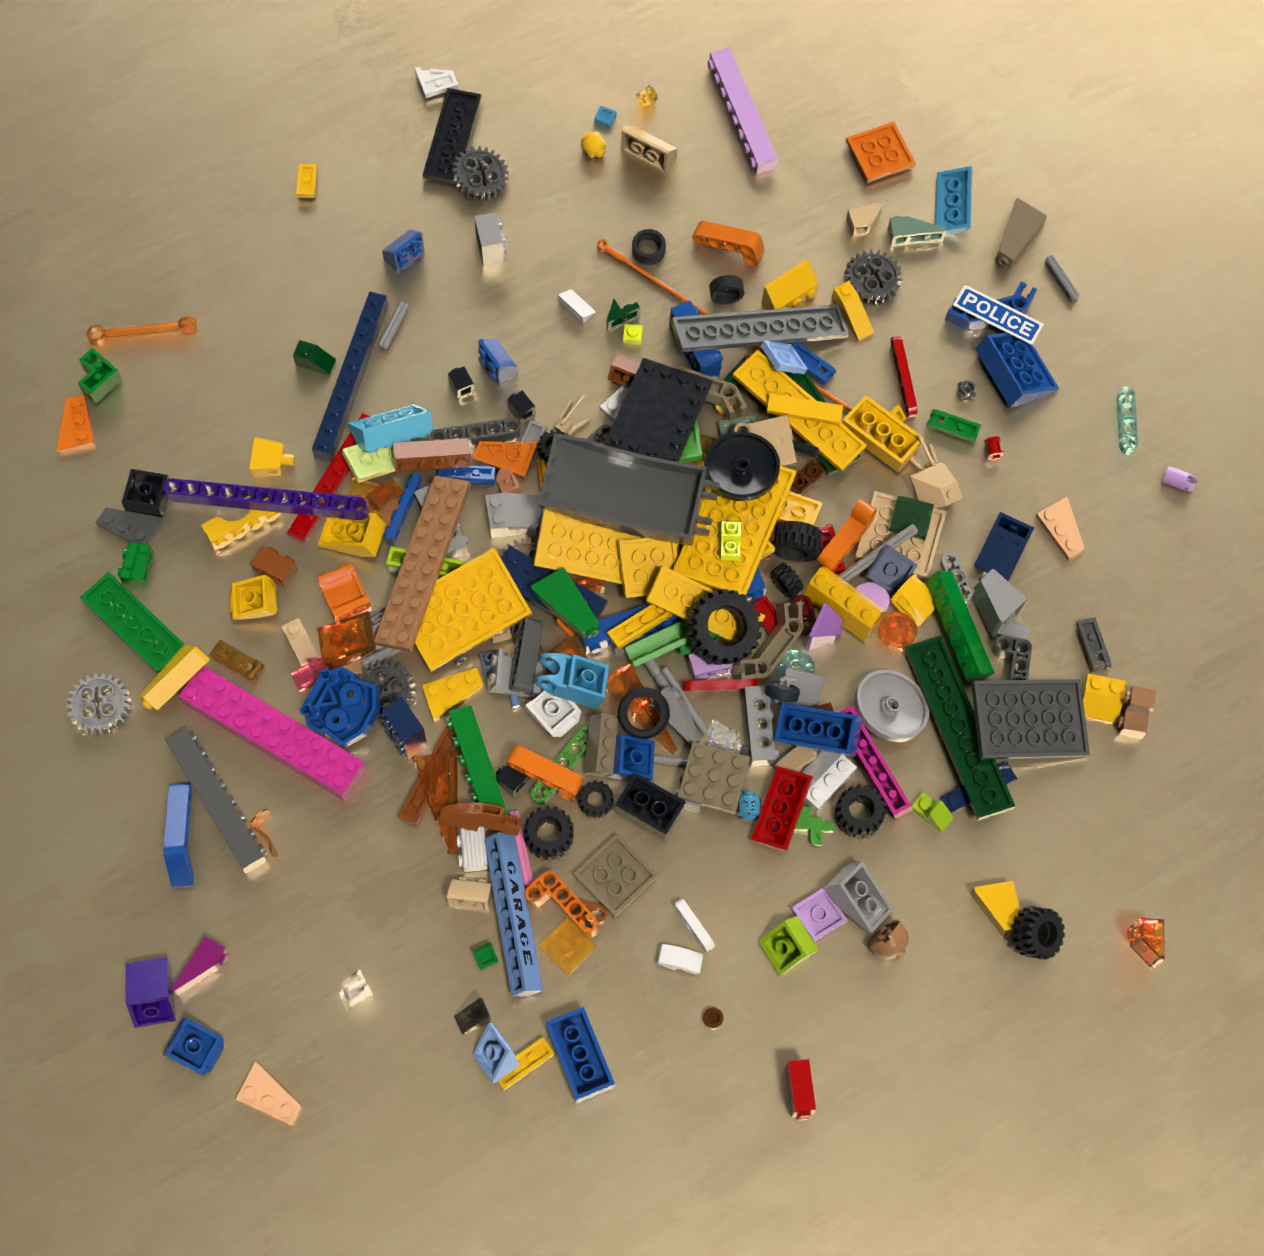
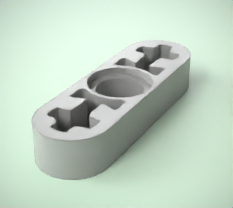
(957, 569)

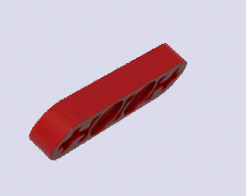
(724, 684)

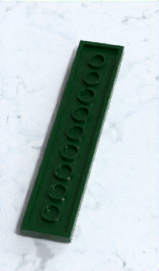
(957, 726)

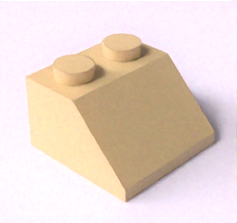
(469, 894)

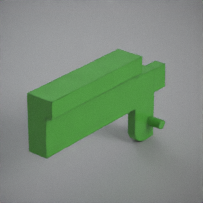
(814, 825)

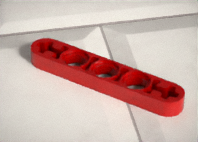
(904, 376)

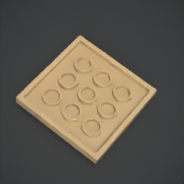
(916, 549)

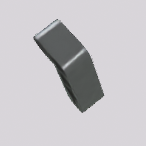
(525, 655)
(1014, 655)

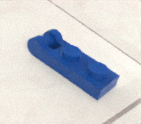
(814, 364)

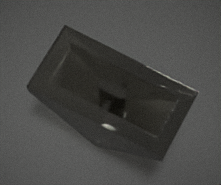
(473, 1016)

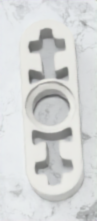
(693, 925)

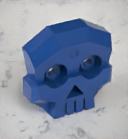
(354, 713)

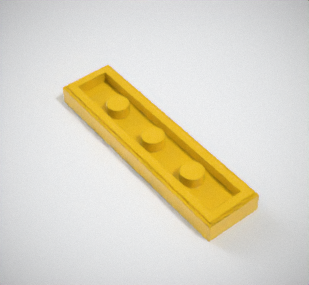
(804, 409)

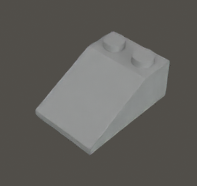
(511, 513)
(859, 896)

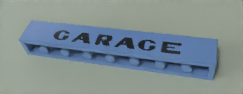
(513, 915)

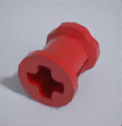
(994, 448)

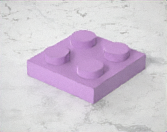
(819, 914)

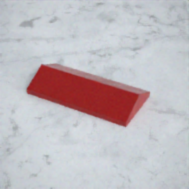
(781, 808)

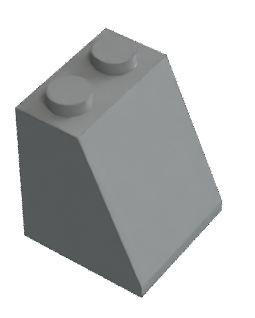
(997, 601)

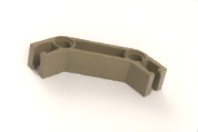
(717, 395)
(775, 644)

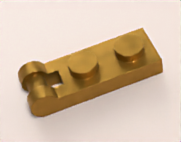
(236, 660)

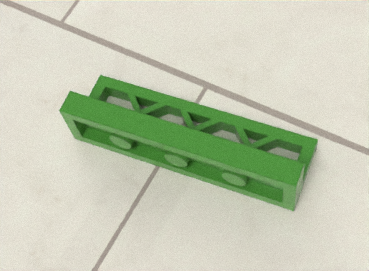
(657, 643)

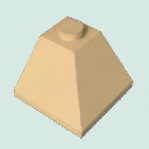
(936, 486)

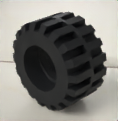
(797, 541)
(866, 797)
(544, 817)
(1037, 932)

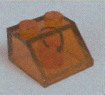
(1147, 940)

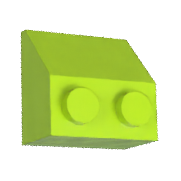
(788, 945)

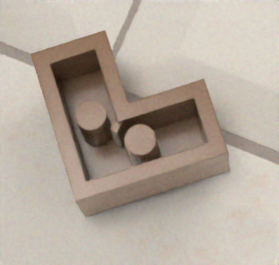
(1135, 712)

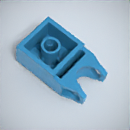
(574, 678)

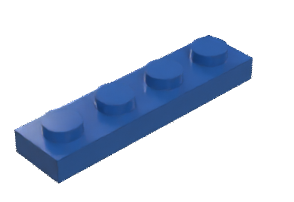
(399, 516)

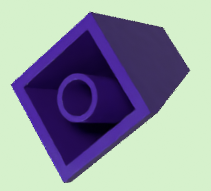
(150, 992)

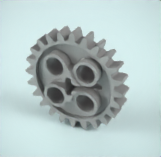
(80, 707)

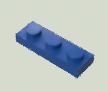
(474, 474)

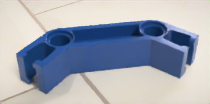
(960, 317)

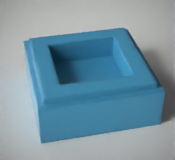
(605, 116)

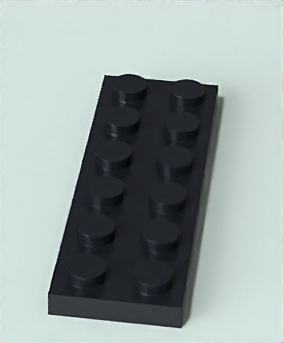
(451, 133)

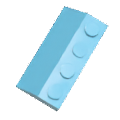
(391, 427)

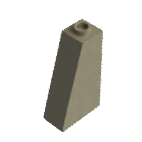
(1020, 231)

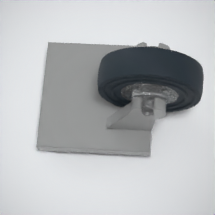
(796, 688)

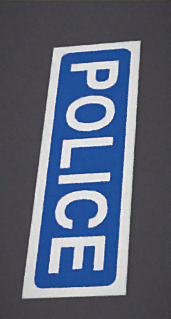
(998, 314)

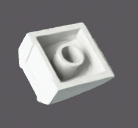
(553, 713)

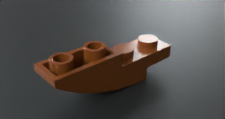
(472, 815)

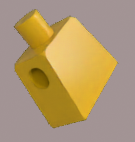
(269, 458)

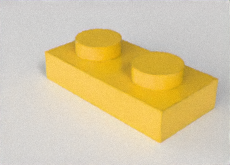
(306, 181)

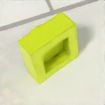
(632, 334)

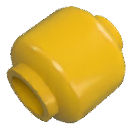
(593, 144)

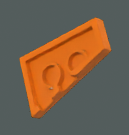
(75, 426)
(514, 456)

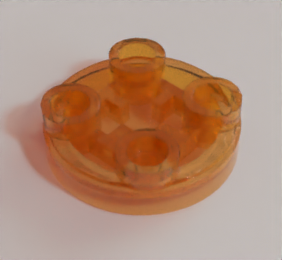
(897, 630)

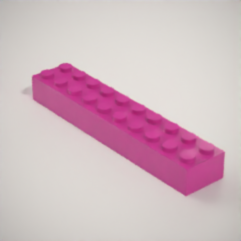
(273, 733)

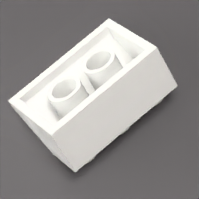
(829, 775)

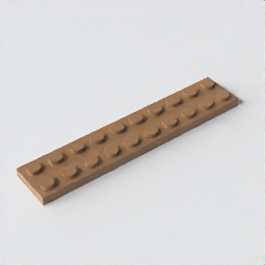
(422, 564)

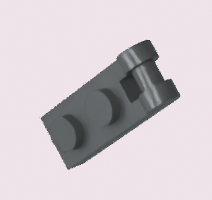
(1093, 644)

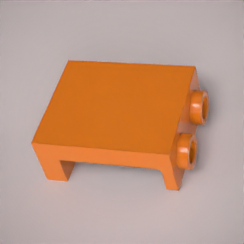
(344, 592)

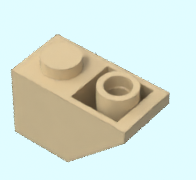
(863, 218)

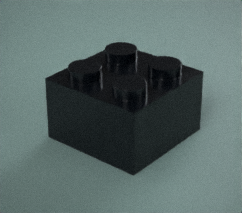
(145, 493)

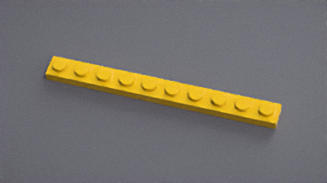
(648, 619)

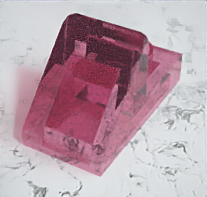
(307, 676)

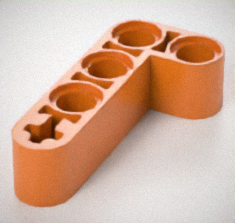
(730, 239)
(848, 535)
(546, 772)
(566, 905)

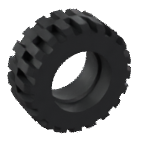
(747, 627)

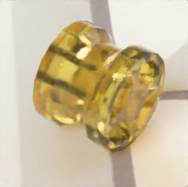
(647, 96)

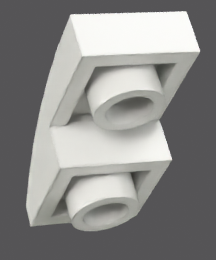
(680, 958)

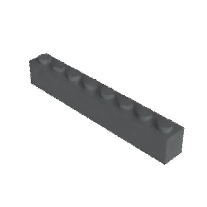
(216, 801)

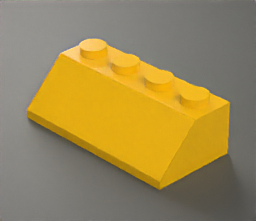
(882, 433)
(857, 610)

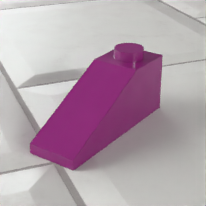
(204, 962)

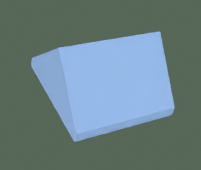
(495, 1054)

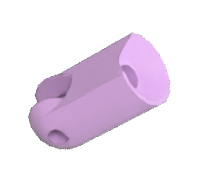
(1179, 479)

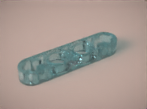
(1127, 420)

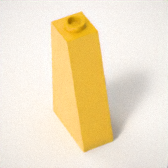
(173, 676)

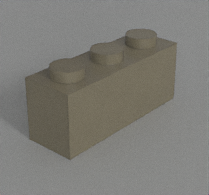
(601, 745)

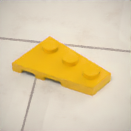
(451, 690)

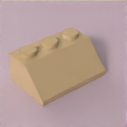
(648, 148)

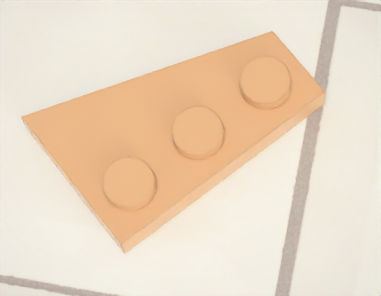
(1062, 528)
(267, 1096)

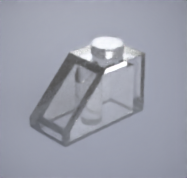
(355, 989)

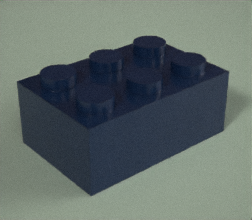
(404, 728)

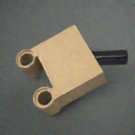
(780, 435)

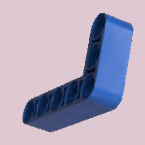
(177, 835)

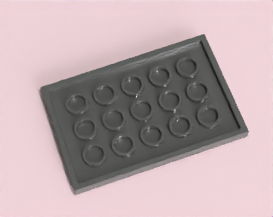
(1030, 719)

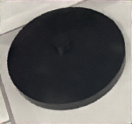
(743, 466)

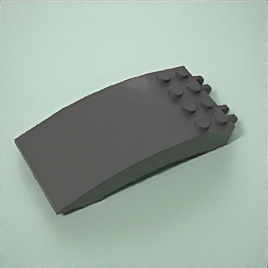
(626, 490)

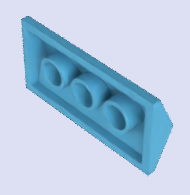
(954, 200)

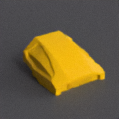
(914, 600)

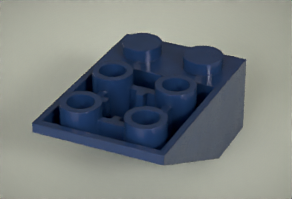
(1004, 546)

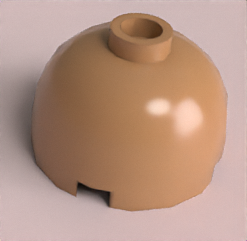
(891, 941)

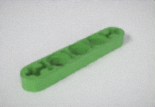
(564, 755)

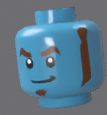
(749, 805)

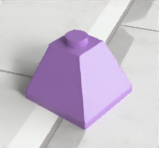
(825, 629)

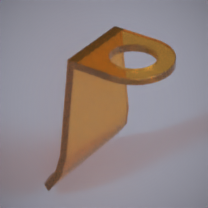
(255, 825)

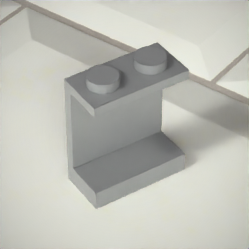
(501, 674)

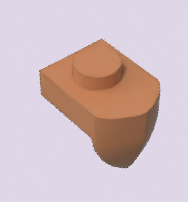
(507, 481)

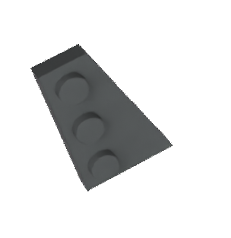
(130, 525)

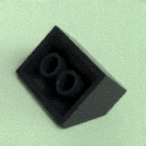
(649, 806)

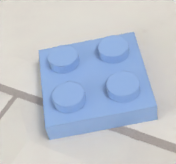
(783, 357)

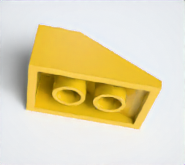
(353, 536)

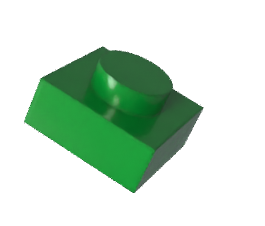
(485, 955)

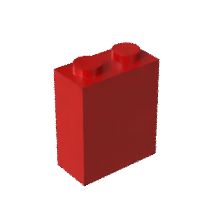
(800, 1089)

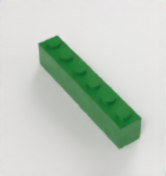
(959, 626)
(474, 757)

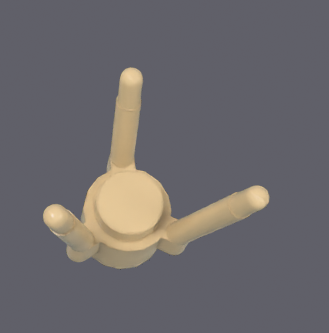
(564, 424)
(931, 461)

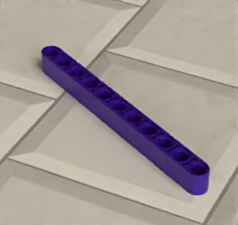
(258, 494)

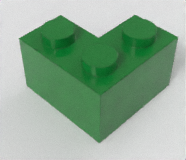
(100, 376)

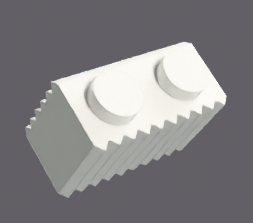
(473, 850)

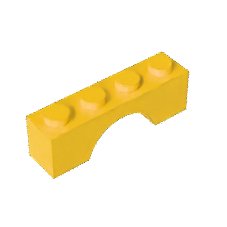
(222, 532)

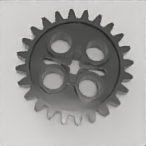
(495, 170)
(874, 276)
(401, 677)

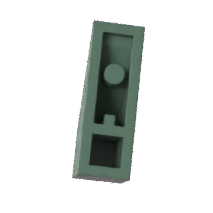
(911, 230)

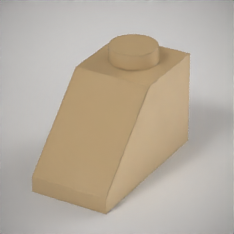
(299, 641)

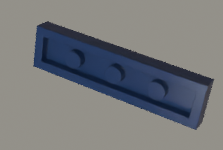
(958, 799)

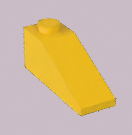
(852, 310)

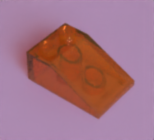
(346, 640)

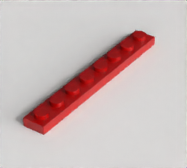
(328, 484)

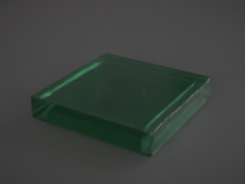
(911, 511)

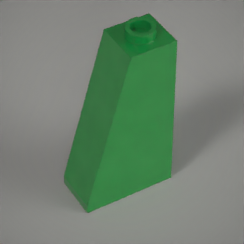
(566, 602)

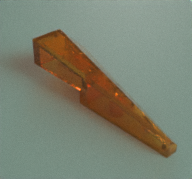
(622, 682)
(440, 781)

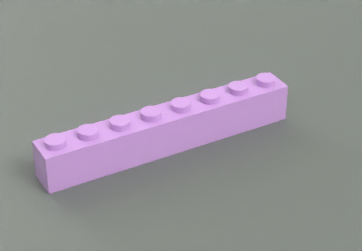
(743, 111)

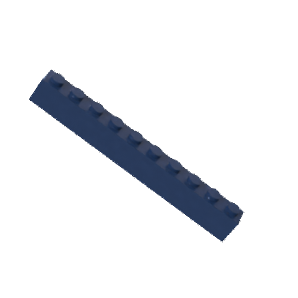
(350, 377)

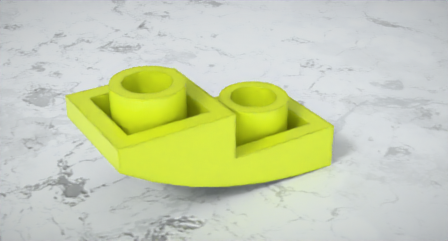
(730, 541)

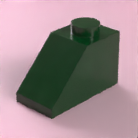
(313, 358)

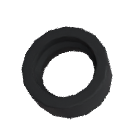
(648, 234)
(726, 289)

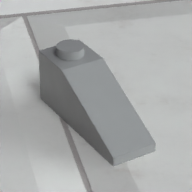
(679, 714)

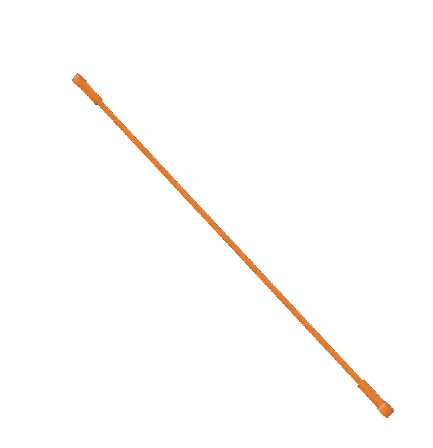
(622, 258)

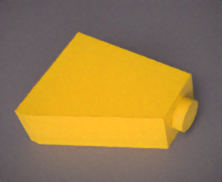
(998, 903)

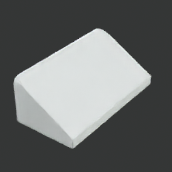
(576, 305)

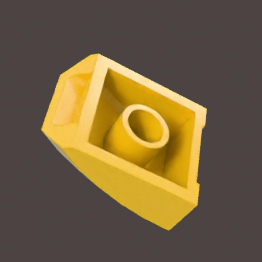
(253, 598)

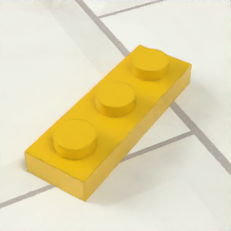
(529, 1060)

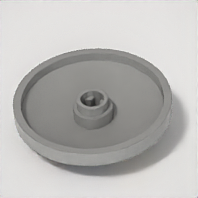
(891, 705)

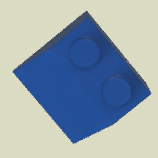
(632, 757)

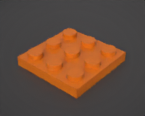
(880, 152)

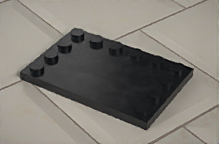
(659, 411)

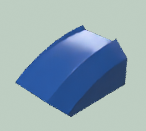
(194, 1047)

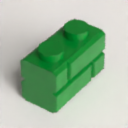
(135, 564)

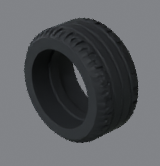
(623, 708)

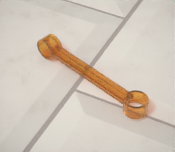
(185, 325)

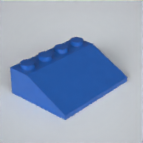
(1015, 368)

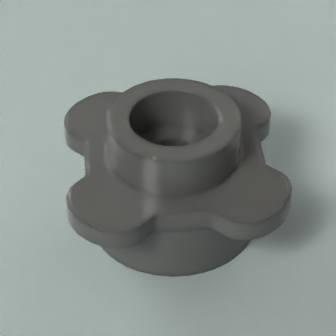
(966, 385)

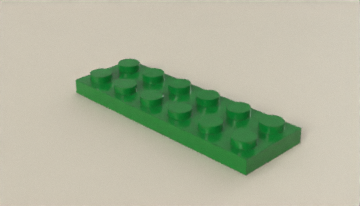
(132, 622)

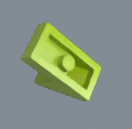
(932, 812)

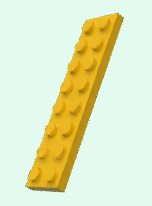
(834, 441)

